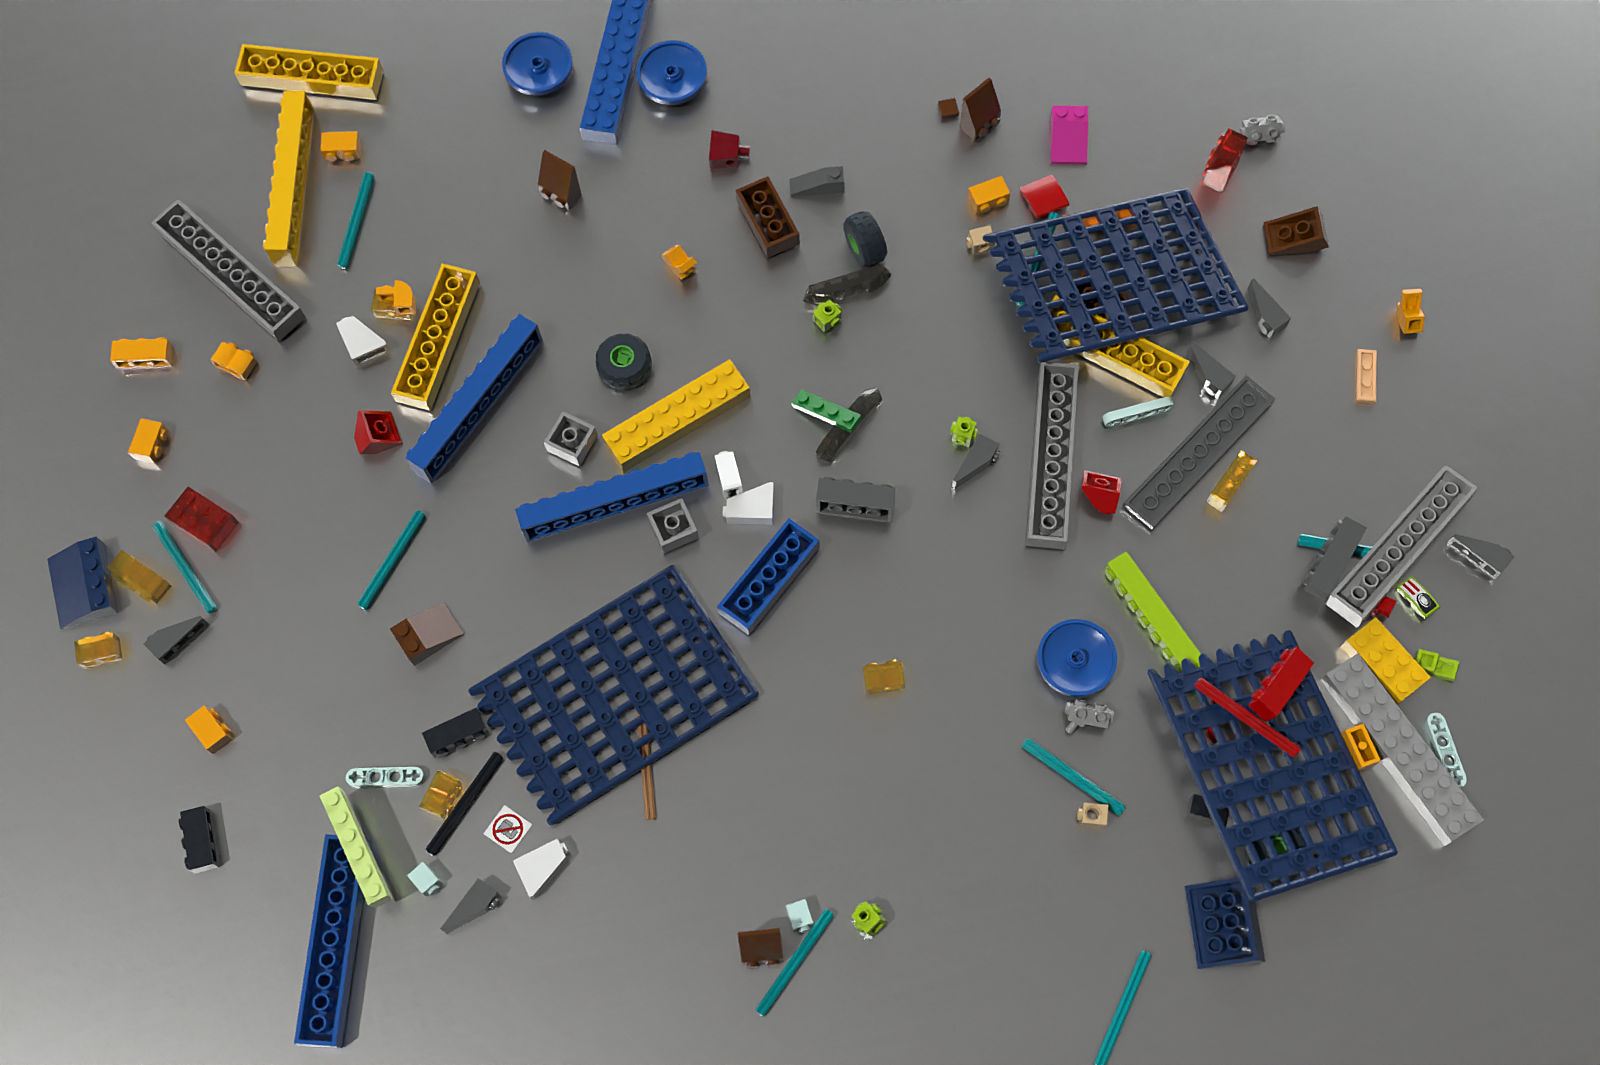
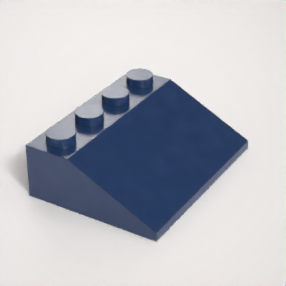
(82, 583)
(1224, 925)

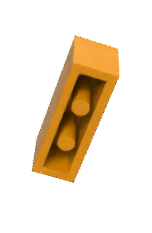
(141, 353)

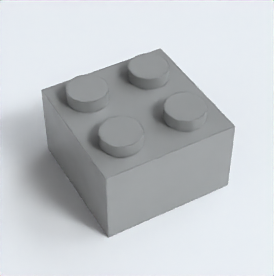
(570, 438)
(672, 525)

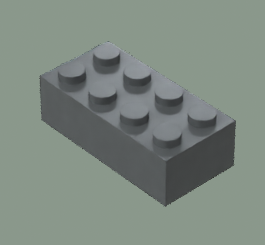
(855, 499)
(1334, 559)

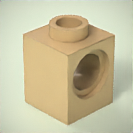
(976, 241)
(1101, 811)

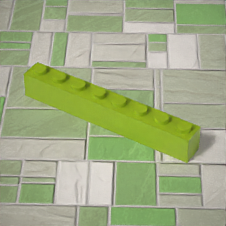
(1151, 611)

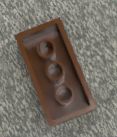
(767, 217)

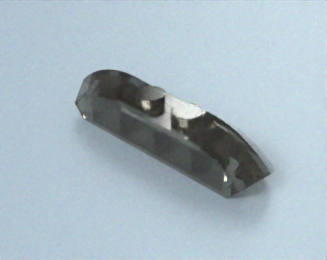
(849, 284)
(838, 438)

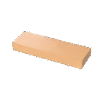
(1366, 376)

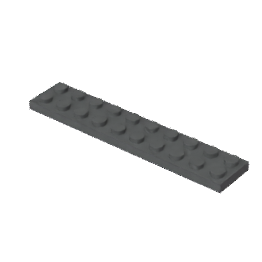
(1198, 452)

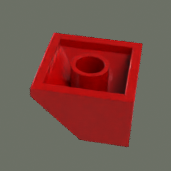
(375, 432)
(1102, 491)

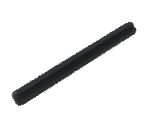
(464, 803)

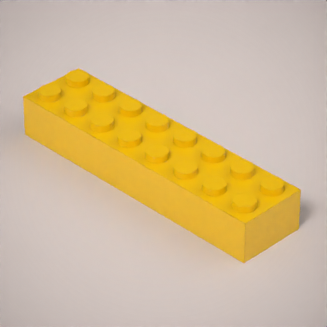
(309, 71)
(435, 337)
(1134, 359)
(676, 415)

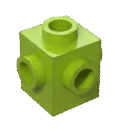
(827, 315)
(964, 431)
(869, 918)

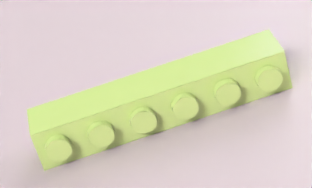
(356, 847)

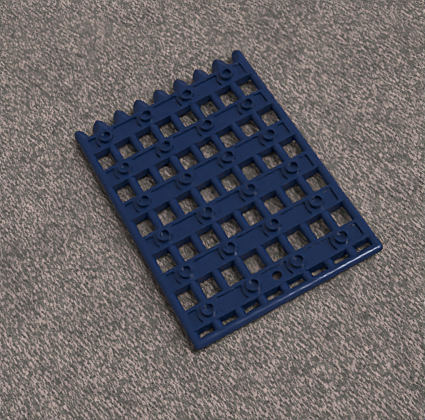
(1130, 267)
(640, 698)
(1276, 780)

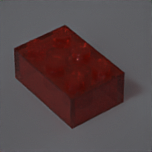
(1224, 159)
(201, 519)

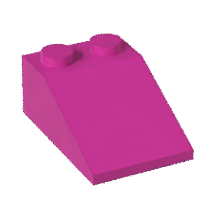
(1069, 134)

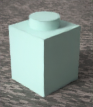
(425, 879)
(799, 916)

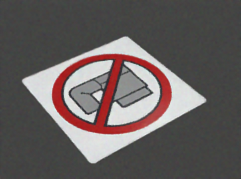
(507, 829)

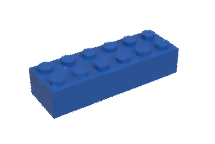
(768, 576)

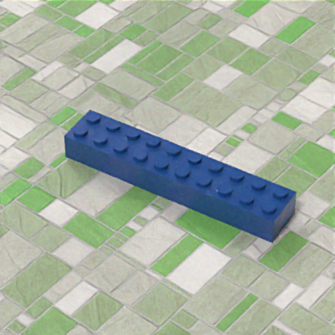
(614, 70)
(474, 398)
(612, 496)
(330, 951)

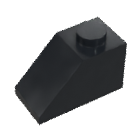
(1198, 811)

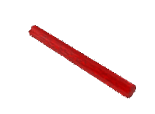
(1247, 717)

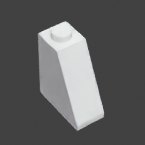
(361, 341)
(728, 474)
(751, 506)
(541, 866)

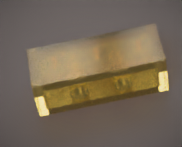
(1231, 481)
(138, 577)

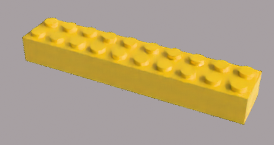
(289, 179)

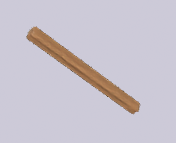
(647, 777)

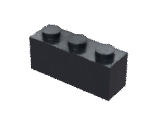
(455, 733)
(198, 839)

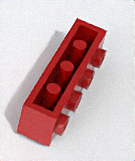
(1280, 684)

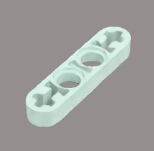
(1138, 411)
(1449, 749)
(385, 777)

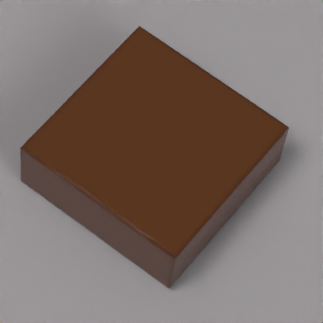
(948, 108)

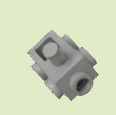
(1262, 129)
(1082, 713)

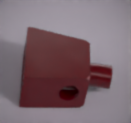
(726, 150)

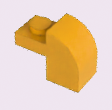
(679, 262)
(401, 295)
(1409, 313)

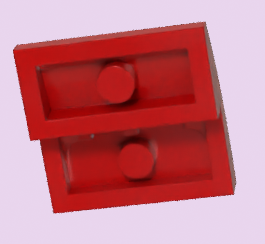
(1044, 196)

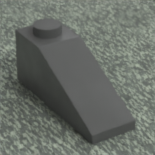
(821, 181)
(1268, 313)
(1212, 374)
(979, 458)
(1484, 554)
(170, 640)
(473, 905)

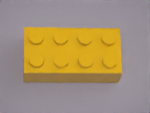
(1387, 660)

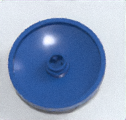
(537, 63)
(671, 72)
(1077, 658)

